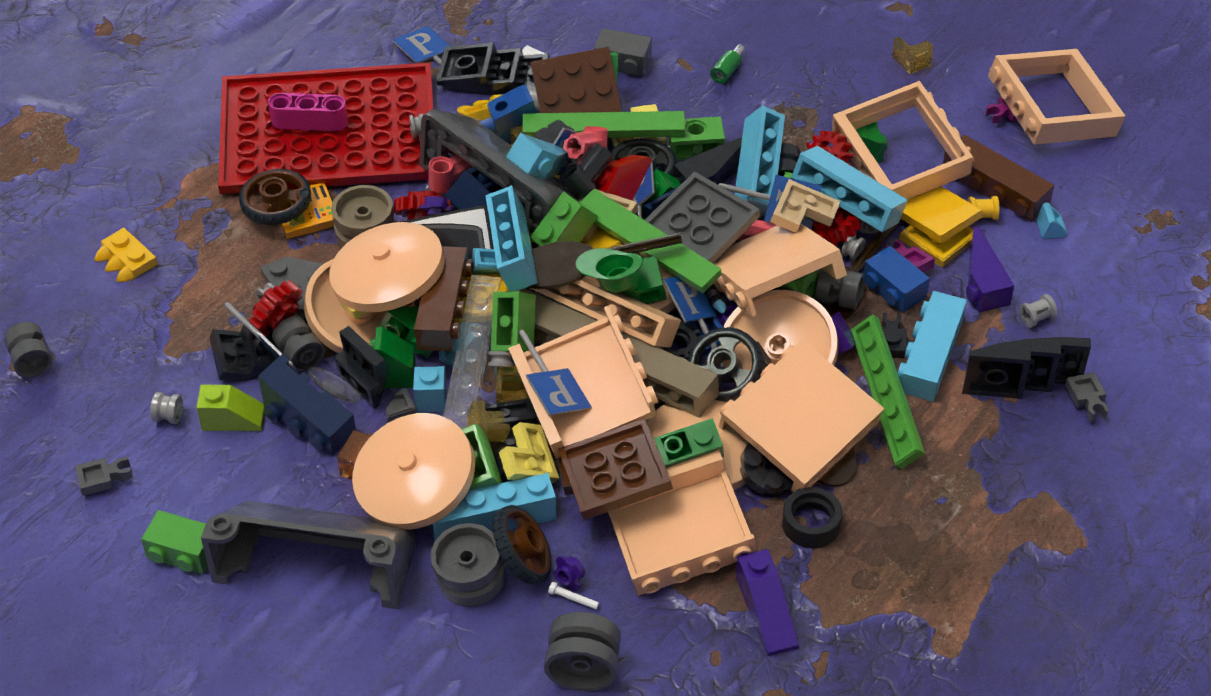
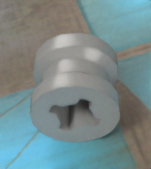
(166, 408)

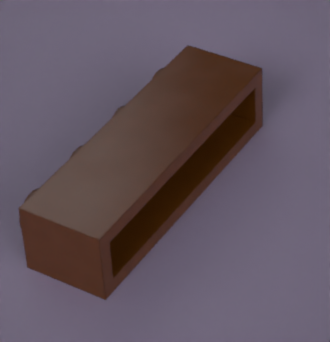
(1000, 177)
(443, 303)

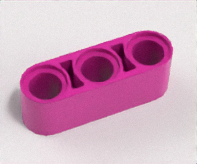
(308, 111)

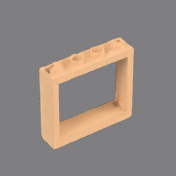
(892, 103)
(1105, 114)

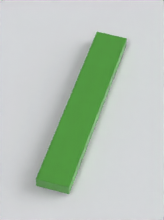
(618, 123)
(631, 228)
(888, 392)

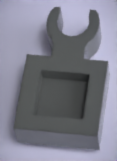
(1087, 392)
(98, 475)

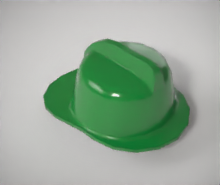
(612, 268)

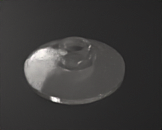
(334, 385)

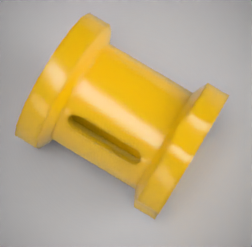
(989, 207)

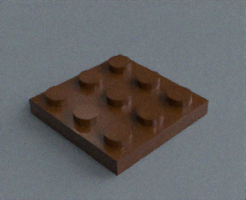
(576, 83)
(615, 469)

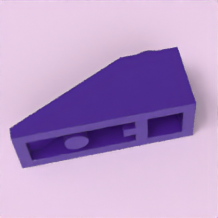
(988, 281)
(766, 601)

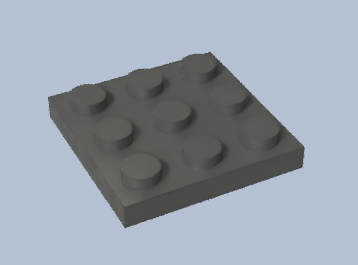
(705, 216)

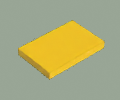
(940, 213)

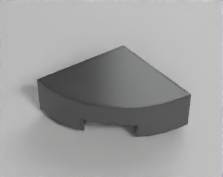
(400, 406)

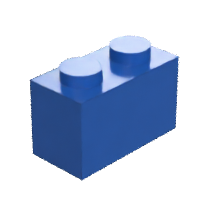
(896, 279)

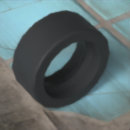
(812, 498)

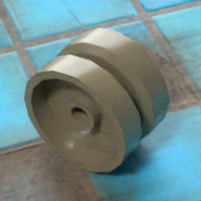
(360, 210)

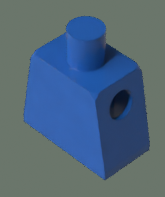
(508, 112)

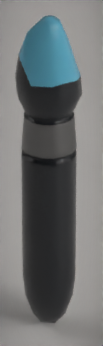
(716, 301)

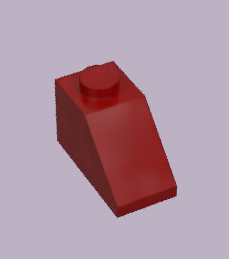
(623, 176)

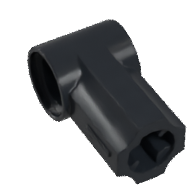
(581, 176)

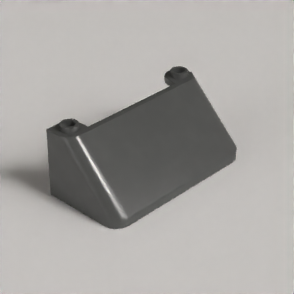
(487, 154)
(234, 535)

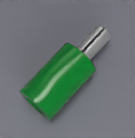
(727, 65)

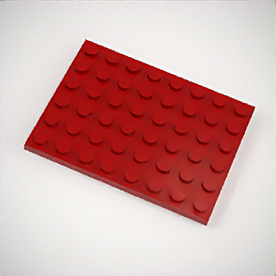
(367, 151)

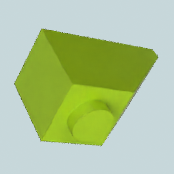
(228, 409)

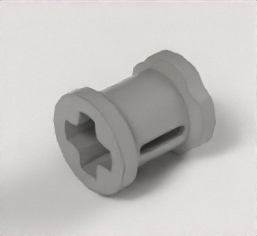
(1038, 310)

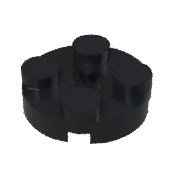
(758, 477)

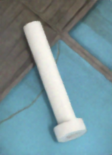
(555, 589)

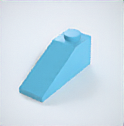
(537, 156)

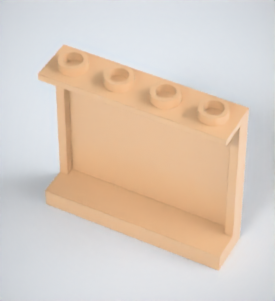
(772, 261)
(604, 372)
(802, 414)
(683, 529)

